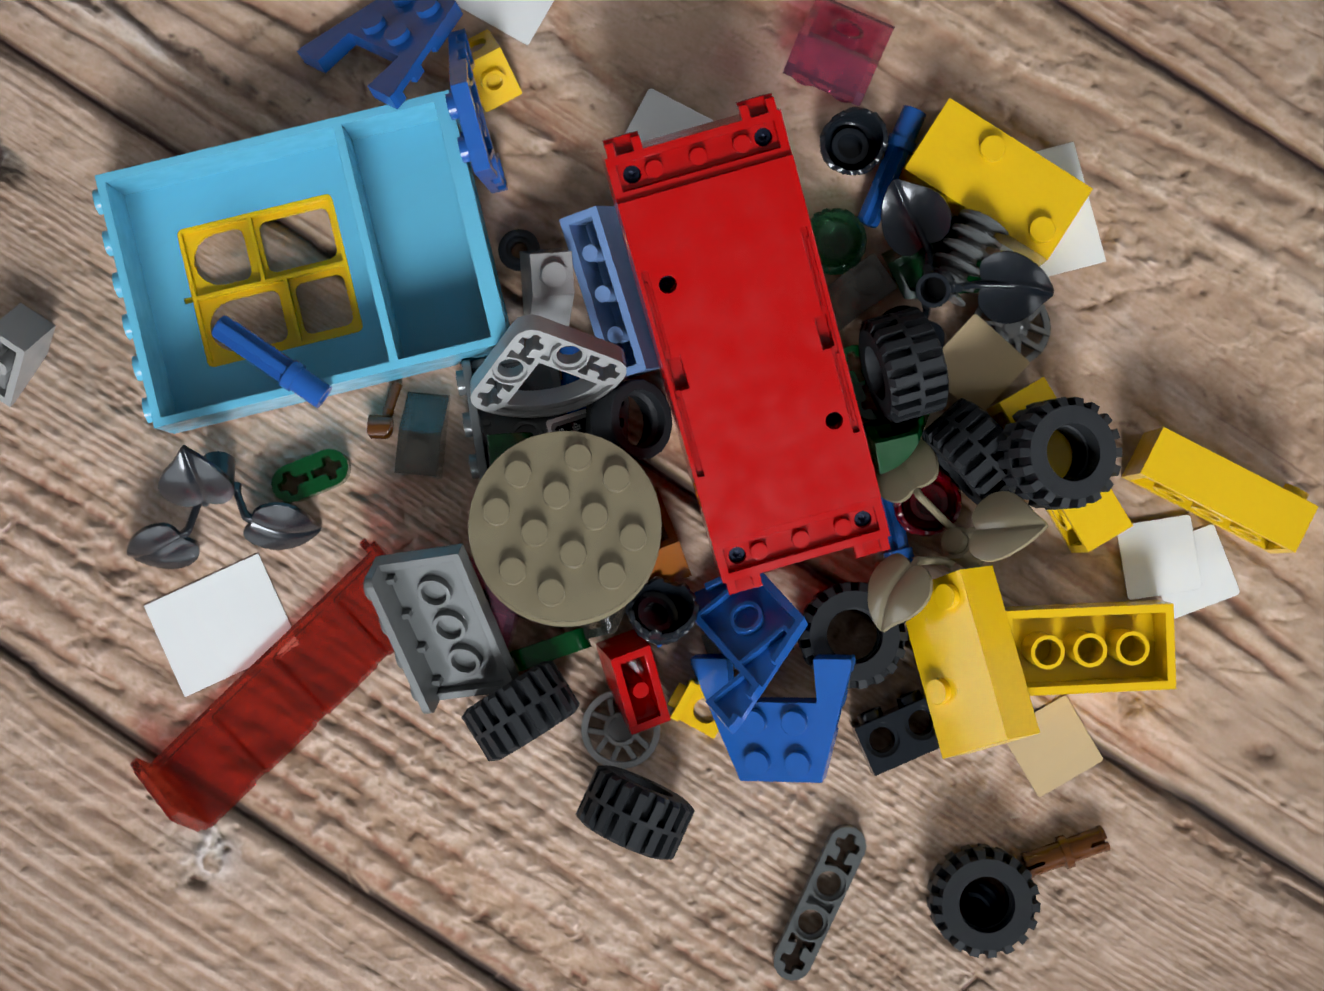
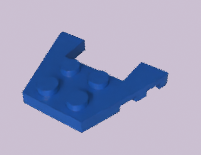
(394, 30)
(465, 105)
(754, 633)
(783, 735)

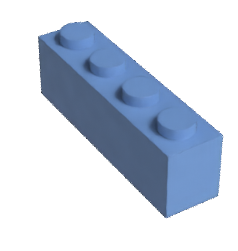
(609, 285)

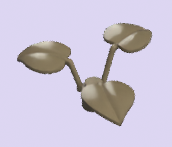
(1000, 529)

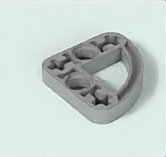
(597, 363)

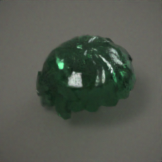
(839, 239)

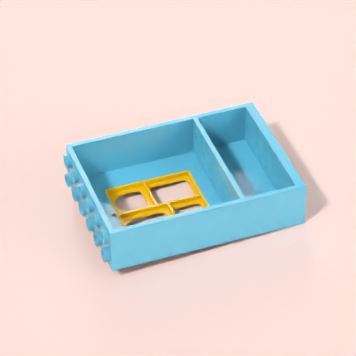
(403, 238)

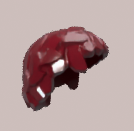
(918, 519)

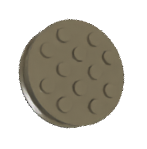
(565, 528)

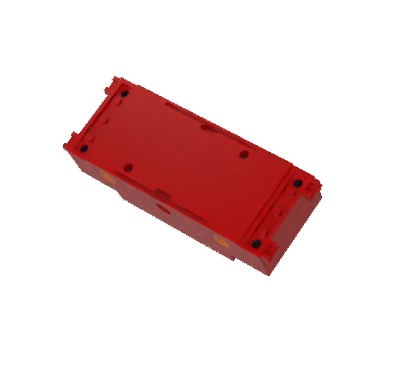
(747, 342)

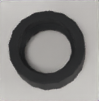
(655, 413)

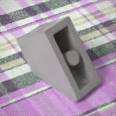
(548, 283)
(23, 346)

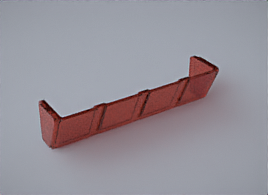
(270, 705)

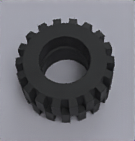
(903, 365)
(968, 449)
(1092, 453)
(819, 614)
(521, 711)
(635, 812)
(1017, 911)

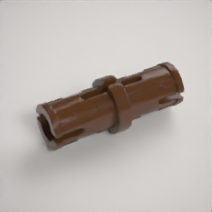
(1065, 851)

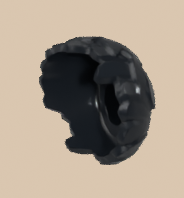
(854, 141)
(663, 611)

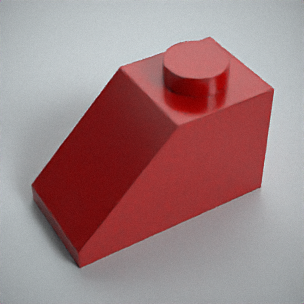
(633, 680)

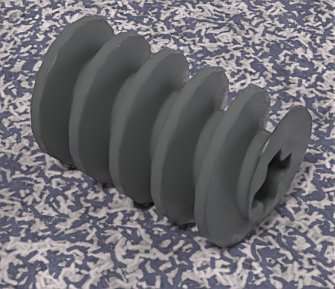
(967, 247)

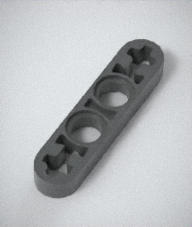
(825, 904)

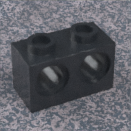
(904, 743)

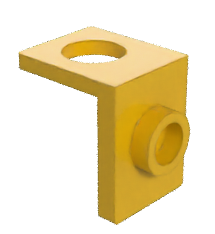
(492, 72)
(683, 703)

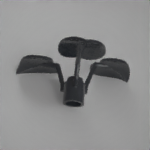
(1009, 281)
(207, 480)

